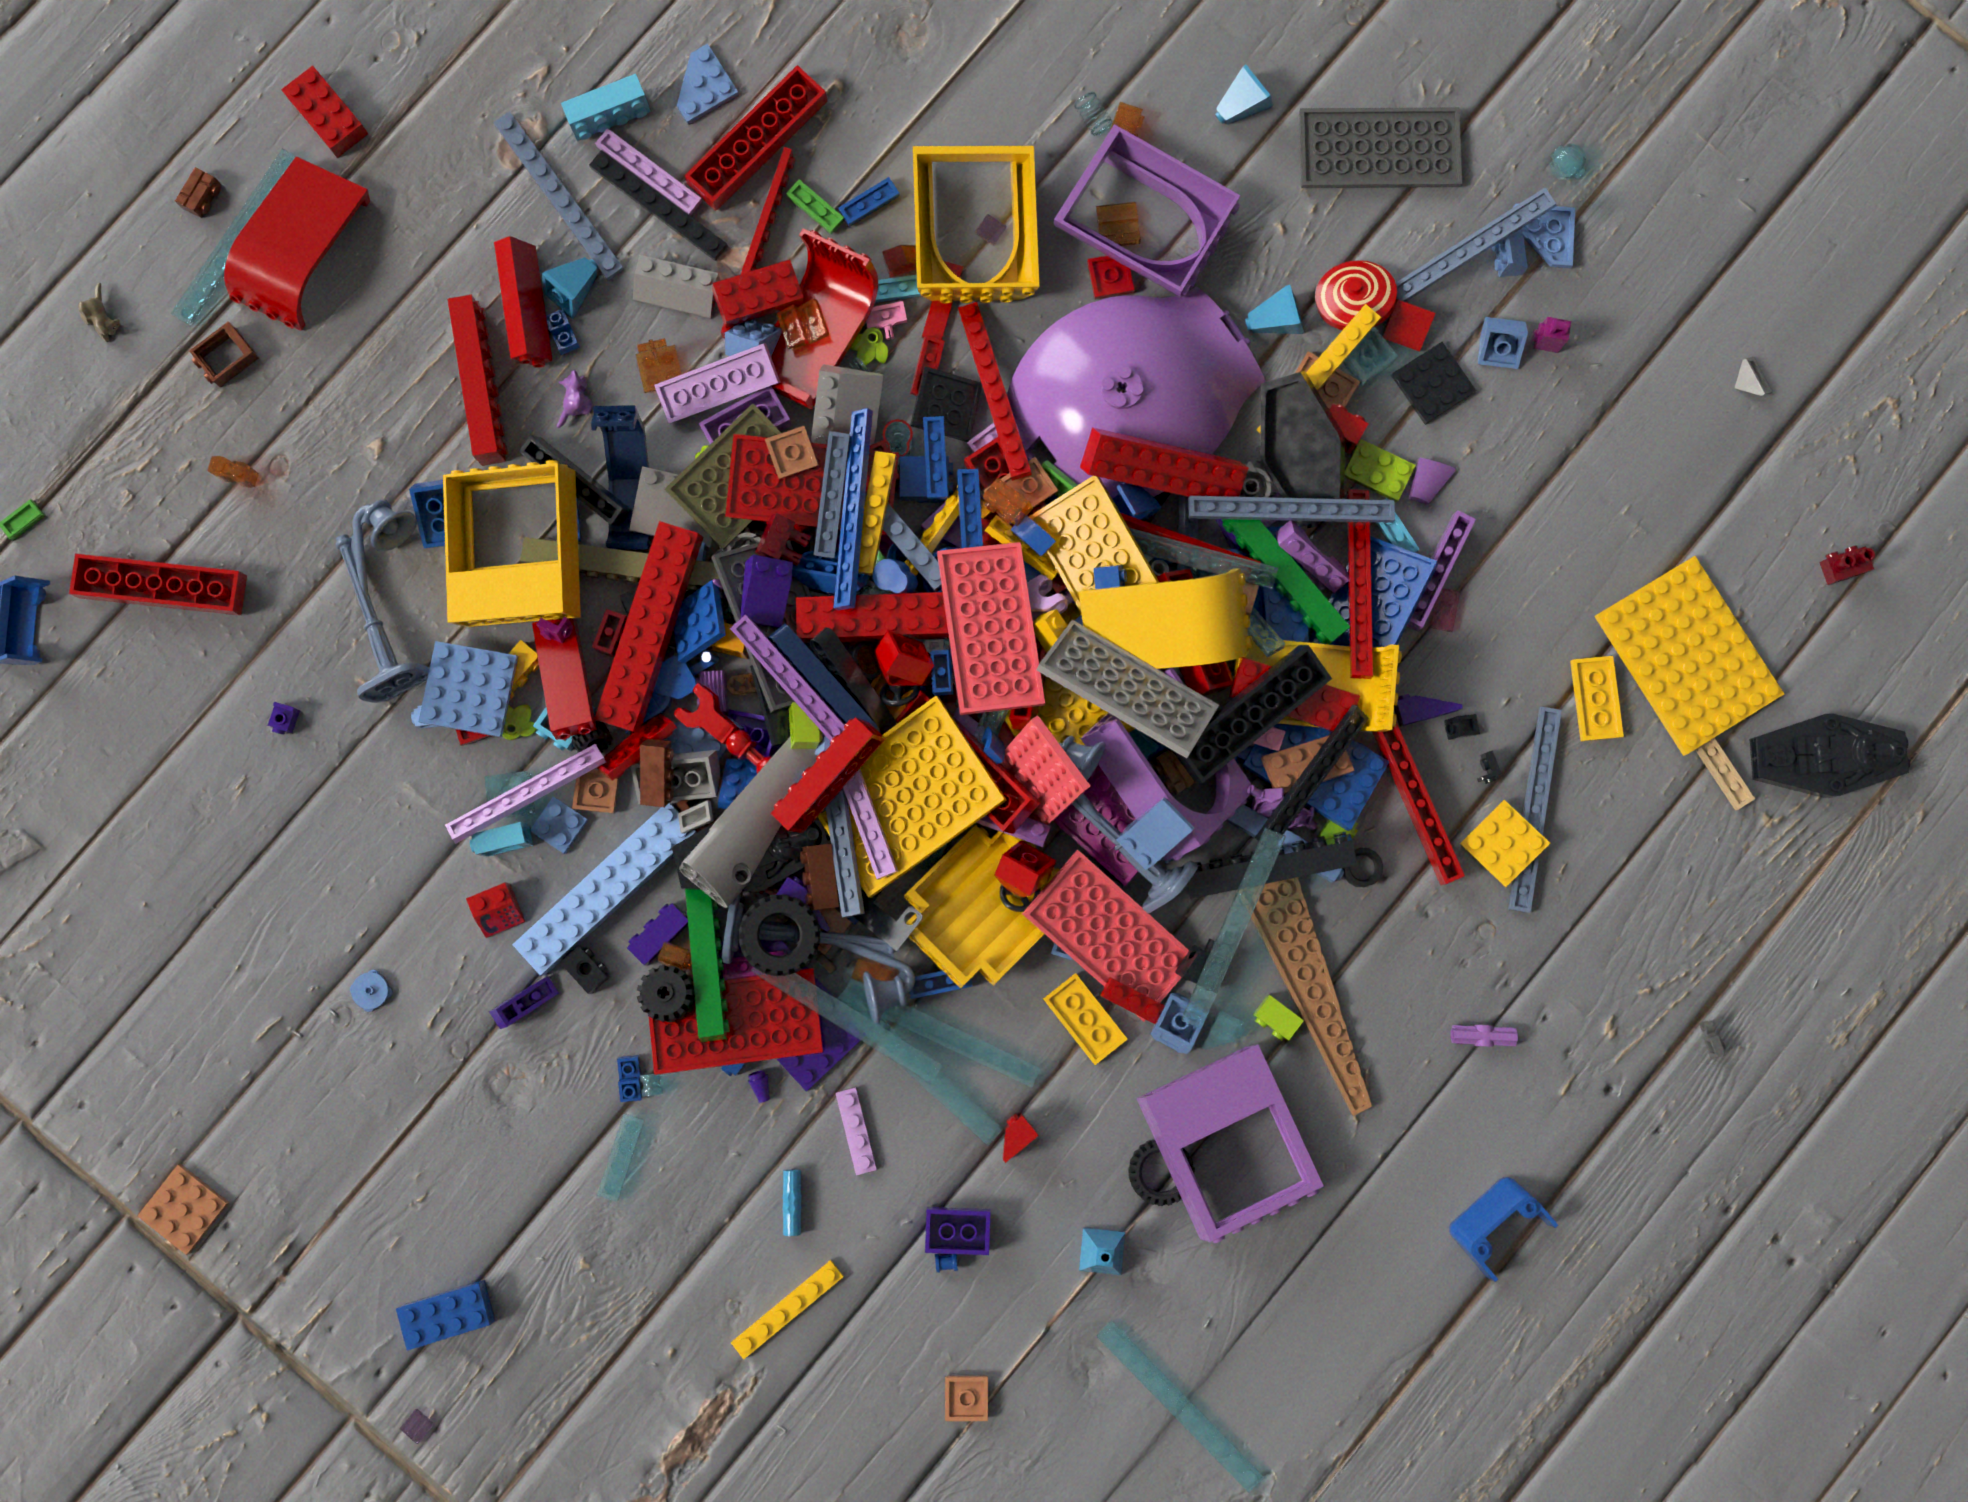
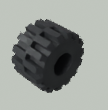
(666, 1007)

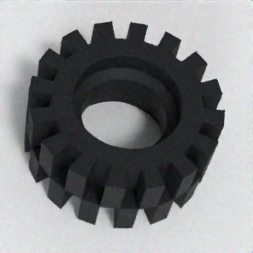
(600, 737)

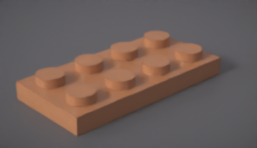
(1288, 764)

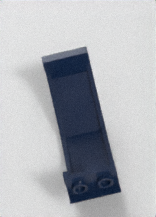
(625, 456)

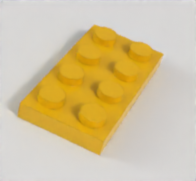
(1596, 698)
(1085, 1019)

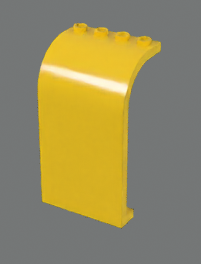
(1173, 620)
(1375, 694)

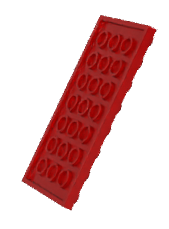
(759, 493)
(762, 1028)

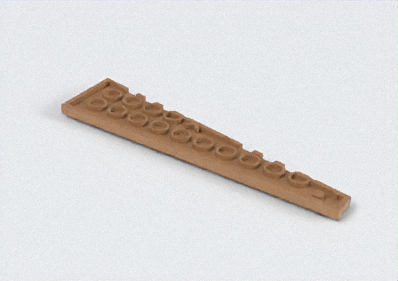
(1292, 943)

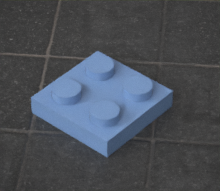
(559, 825)

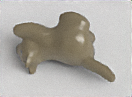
(94, 313)

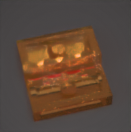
(1119, 223)
(802, 324)

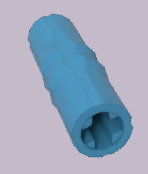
(792, 1202)

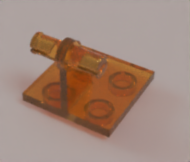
(657, 364)

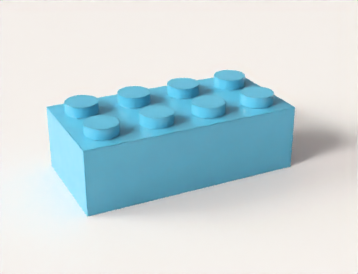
(606, 107)

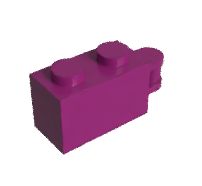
(1551, 334)

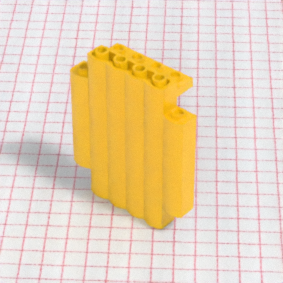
(962, 912)

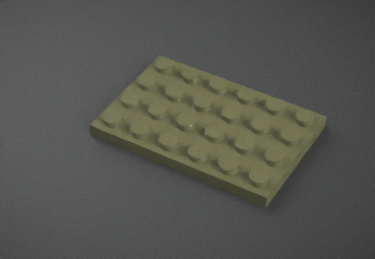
(704, 483)

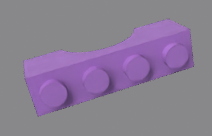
(1324, 568)

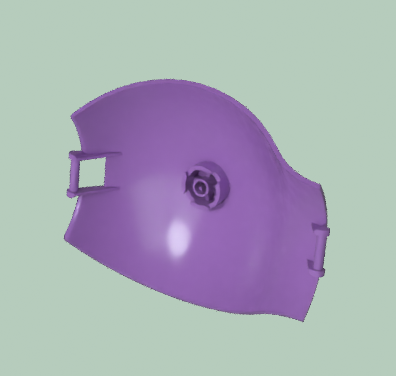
(1167, 353)

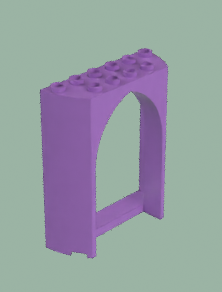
(1199, 196)
(1142, 788)

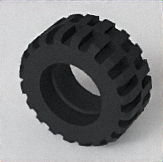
(751, 926)

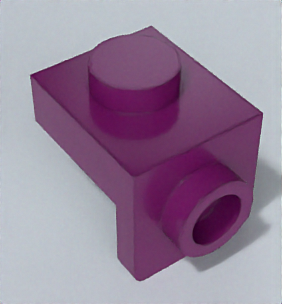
(555, 632)

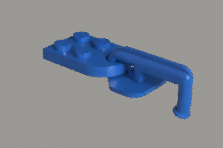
(675, 681)

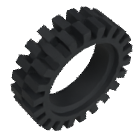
(1137, 1182)

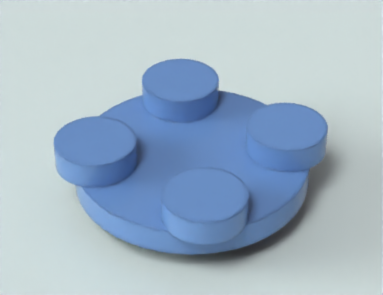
(370, 990)

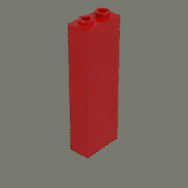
(523, 302)
(565, 683)

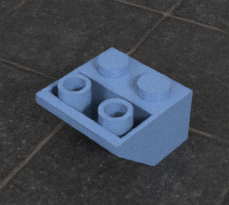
(1511, 255)
(749, 335)

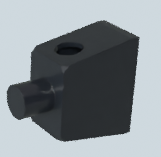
(1194, 962)

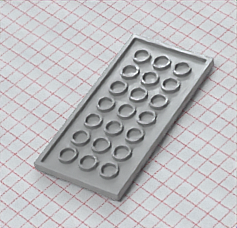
(1128, 688)

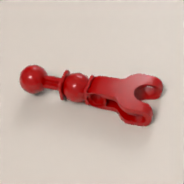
(720, 726)

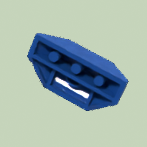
(820, 572)

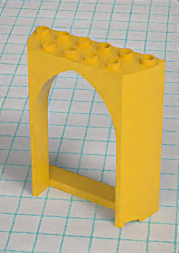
(1021, 272)

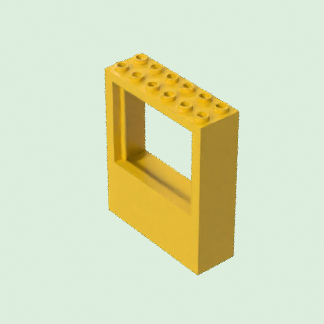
(517, 590)

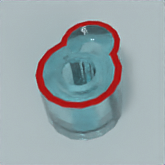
(898, 437)

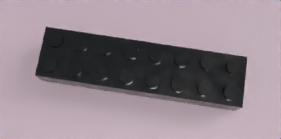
(1255, 711)
(1291, 862)

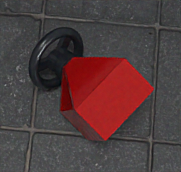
(904, 666)
(1022, 873)

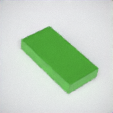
(21, 519)

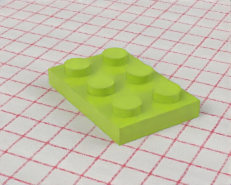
(1379, 470)

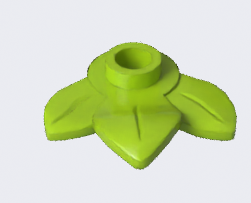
(869, 349)
(520, 720)

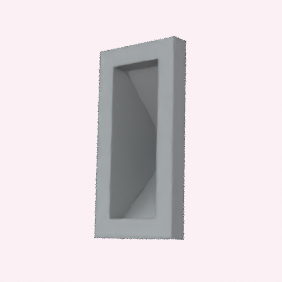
(1751, 378)
(695, 817)

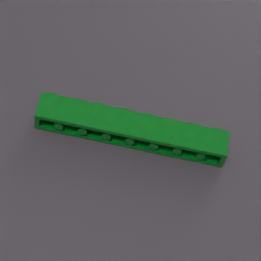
(1290, 578)
(707, 966)

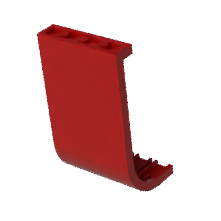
(289, 240)
(846, 294)

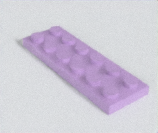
(717, 383)

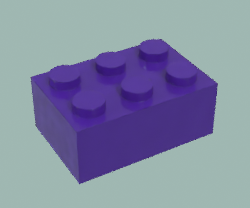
(957, 1231)

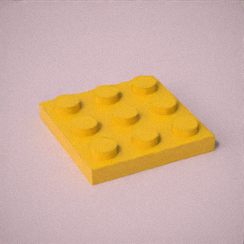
(1505, 843)

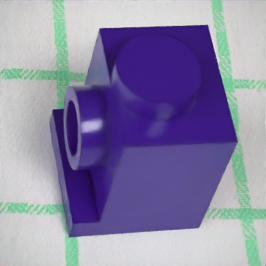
(289, 715)

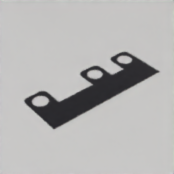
(882, 924)

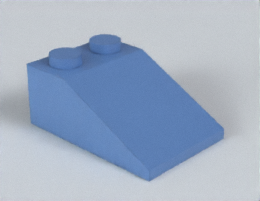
(1154, 833)

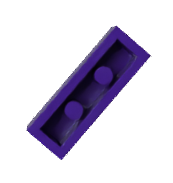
(663, 928)

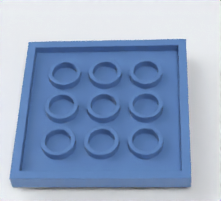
(468, 689)

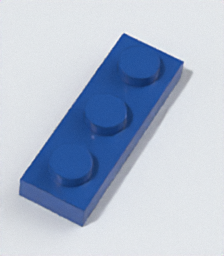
(869, 201)

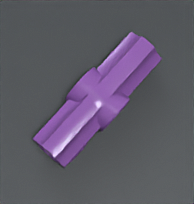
(1484, 1035)

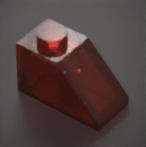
(900, 259)

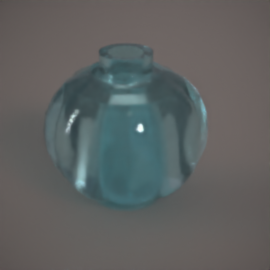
(1568, 162)

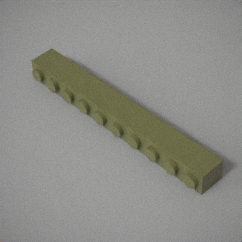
(610, 562)

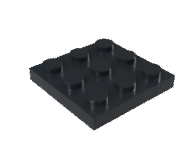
(1433, 383)
(948, 397)

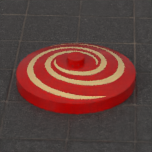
(1351, 286)

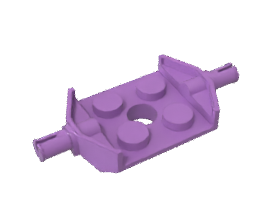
(1267, 800)

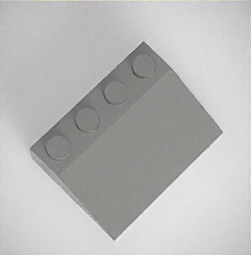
(841, 393)
(656, 505)

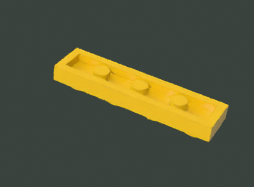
(1002, 532)

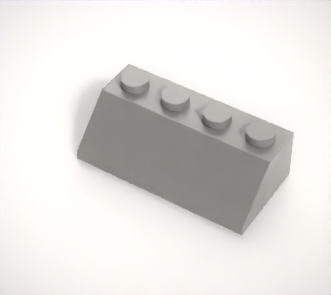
(674, 286)
(694, 775)

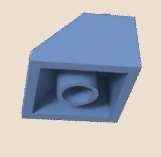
(1502, 342)

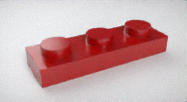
(929, 357)
(1132, 1000)

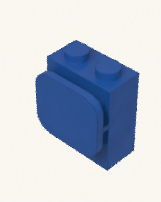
(913, 479)

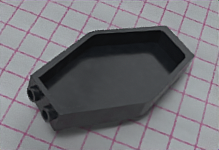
(1301, 441)
(1829, 755)
(777, 864)

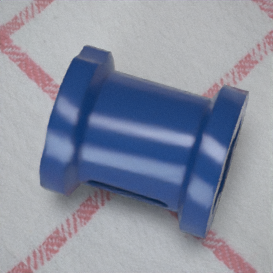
(946, 1262)

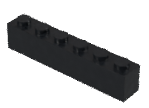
(587, 489)

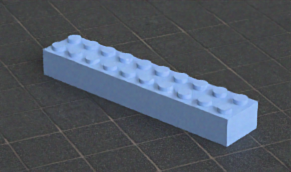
(602, 891)

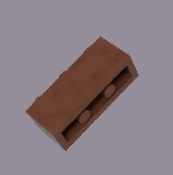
(656, 773)
(819, 877)

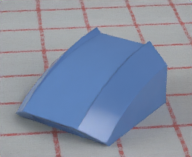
(1170, 1027)

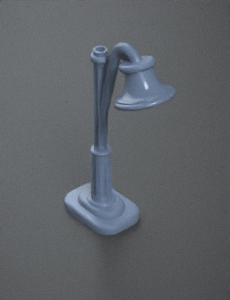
(389, 532)
(1165, 883)
(879, 994)

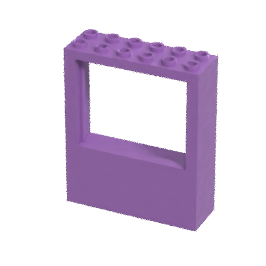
(1209, 1102)

